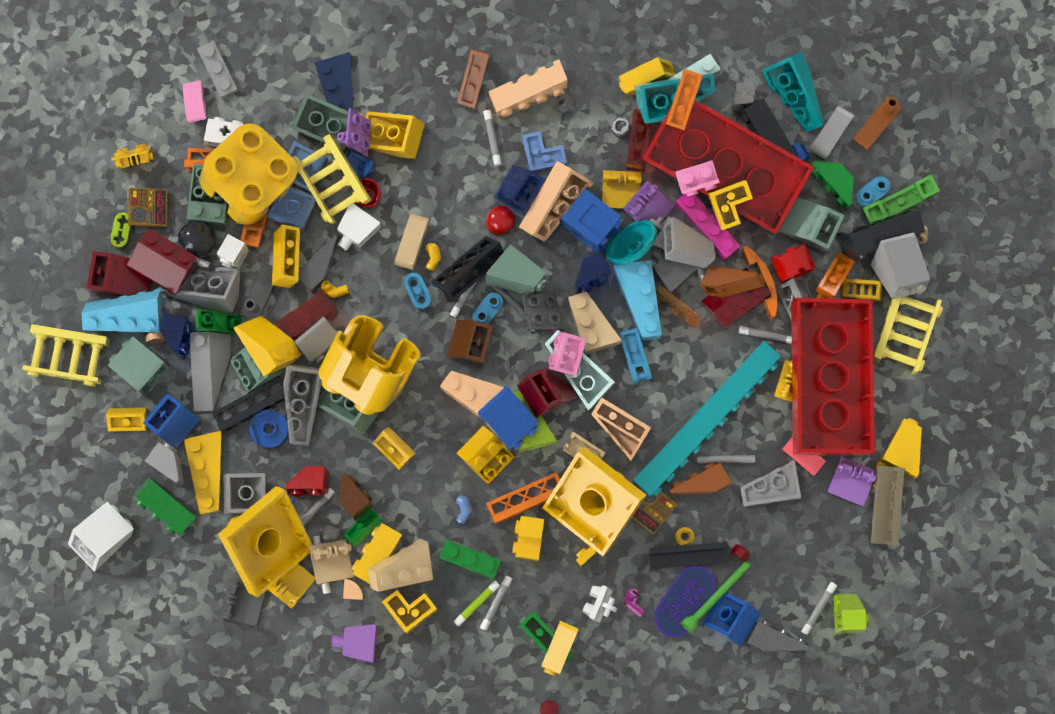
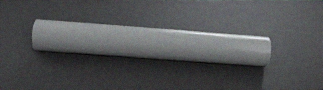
(726, 459)

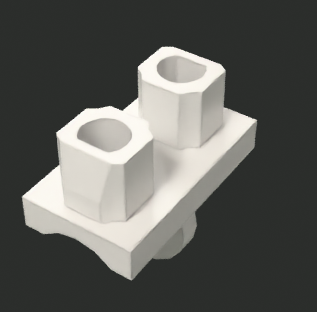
(603, 603)

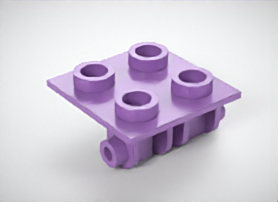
(357, 133)
(648, 204)
(852, 481)

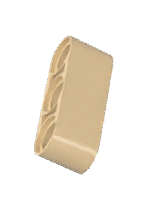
(411, 241)

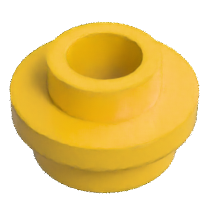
(689, 532)

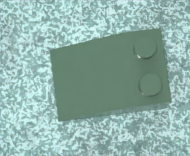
(320, 118)
(345, 411)

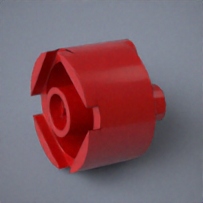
(793, 263)

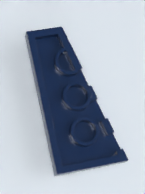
(336, 80)

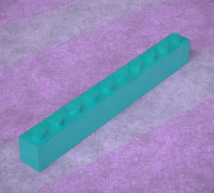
(707, 419)

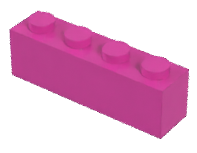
(707, 225)

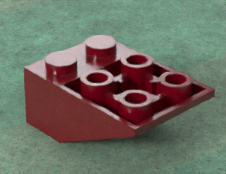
(112, 276)
(547, 391)

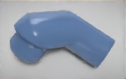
(465, 507)

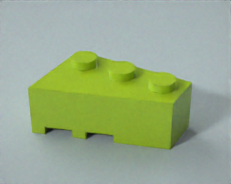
(542, 437)
(849, 614)

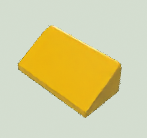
(126, 419)
(393, 448)

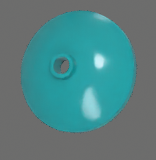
(631, 242)

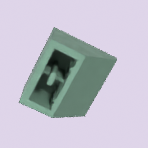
(249, 372)

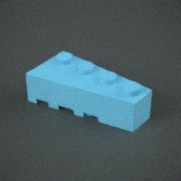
(639, 291)
(125, 314)

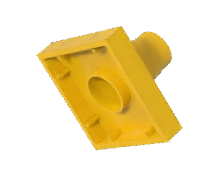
(594, 501)
(266, 541)

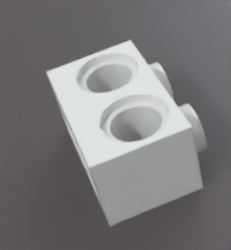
(232, 252)

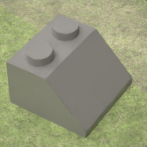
(316, 341)
(167, 462)
(242, 491)

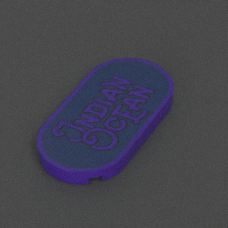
(684, 599)

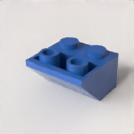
(171, 421)

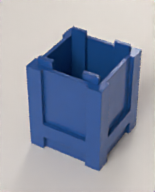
(591, 221)

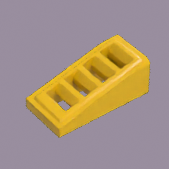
(870, 283)

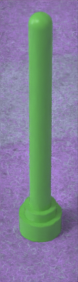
(690, 623)

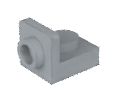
(745, 93)

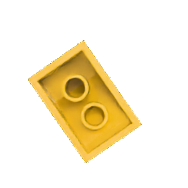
(395, 134)
(267, 345)

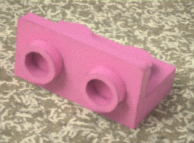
(696, 178)
(567, 353)

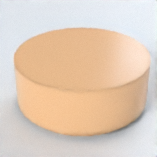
(154, 338)

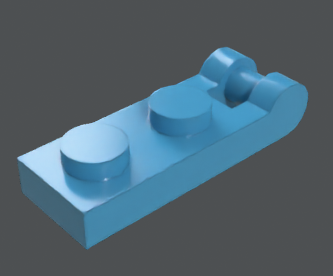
(635, 355)

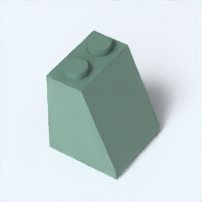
(516, 273)
(138, 366)

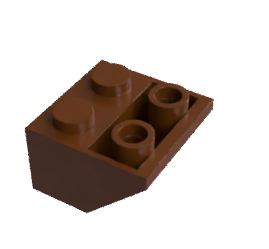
(470, 341)
(352, 499)

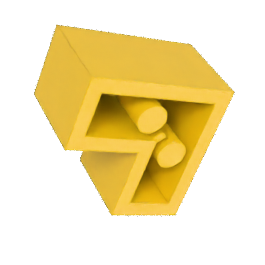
(724, 201)
(529, 538)
(409, 615)

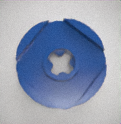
(259, 424)

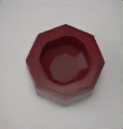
(740, 552)
(549, 707)

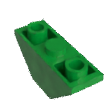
(835, 181)
(216, 321)

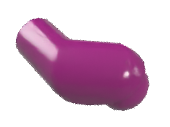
(631, 601)

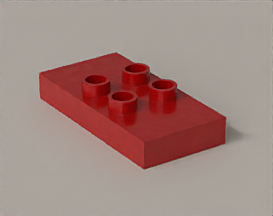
(737, 155)
(832, 377)

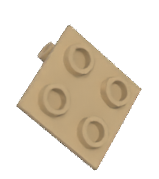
(331, 561)

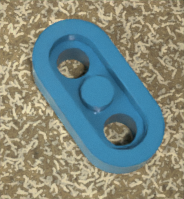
(874, 192)
(418, 291)
(488, 309)

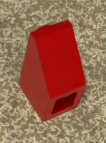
(309, 480)

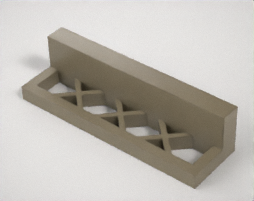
(887, 505)

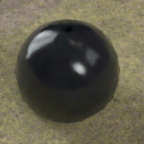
(197, 238)

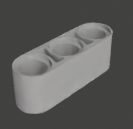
(831, 132)

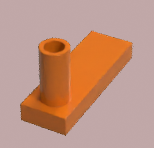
(684, 99)
(834, 276)

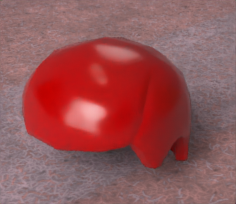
(373, 191)
(499, 220)

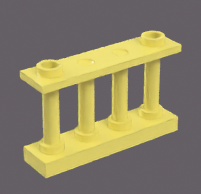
(350, 178)
(888, 333)
(60, 336)

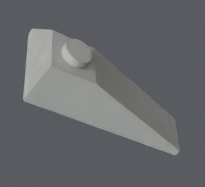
(211, 289)
(209, 362)
(301, 398)

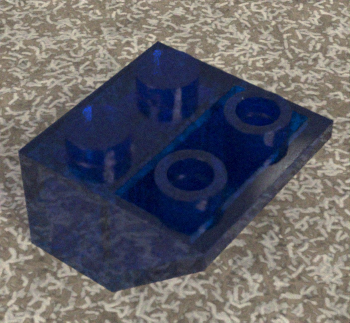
(520, 189)
(592, 272)
(176, 331)

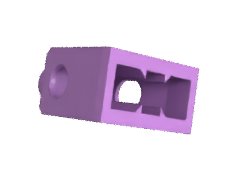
(358, 642)

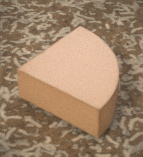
(352, 590)

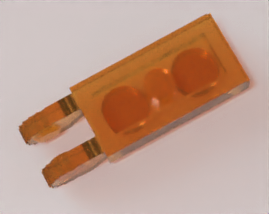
(677, 305)

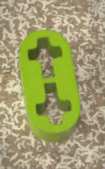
(126, 231)

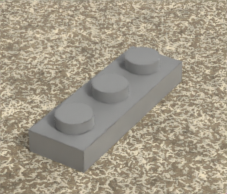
(217, 69)

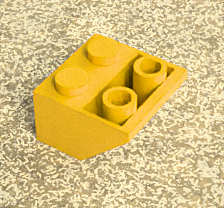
(485, 454)

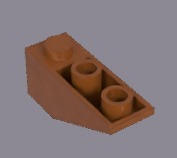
(727, 282)
(707, 482)

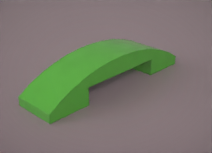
(902, 200)

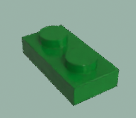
(362, 527)

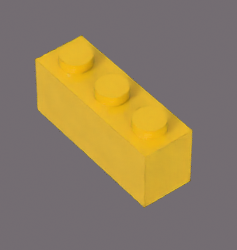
(286, 256)
(382, 546)

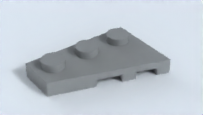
(774, 487)

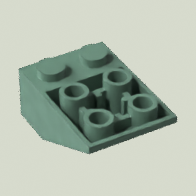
(202, 206)
(812, 224)

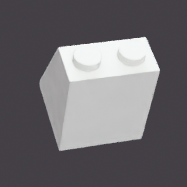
(100, 535)

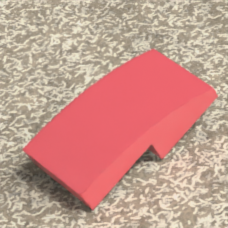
(811, 463)

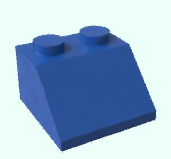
(732, 618)

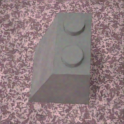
(901, 266)

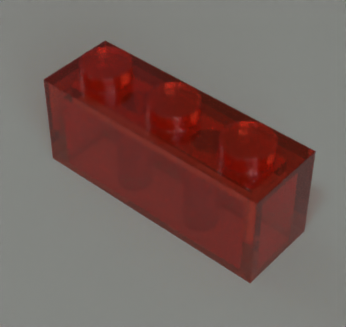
(638, 142)
(306, 315)

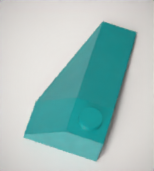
(795, 86)
(657, 97)

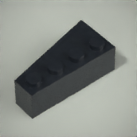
(761, 121)
(867, 239)

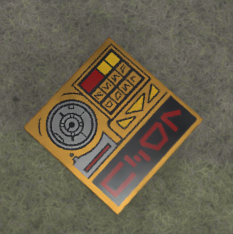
(147, 207)
(654, 511)

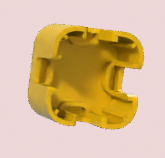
(248, 173)
(360, 373)

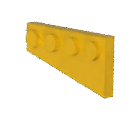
(204, 460)

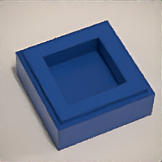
(801, 151)

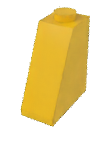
(652, 71)
(905, 448)
(559, 648)

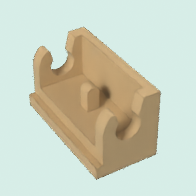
(576, 443)

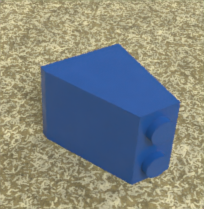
(508, 419)

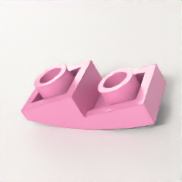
(194, 101)

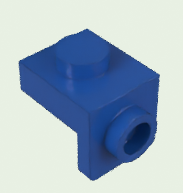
(361, 165)

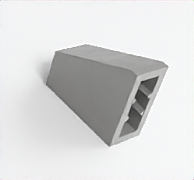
(686, 245)

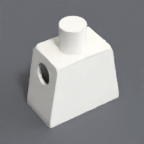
(356, 227)

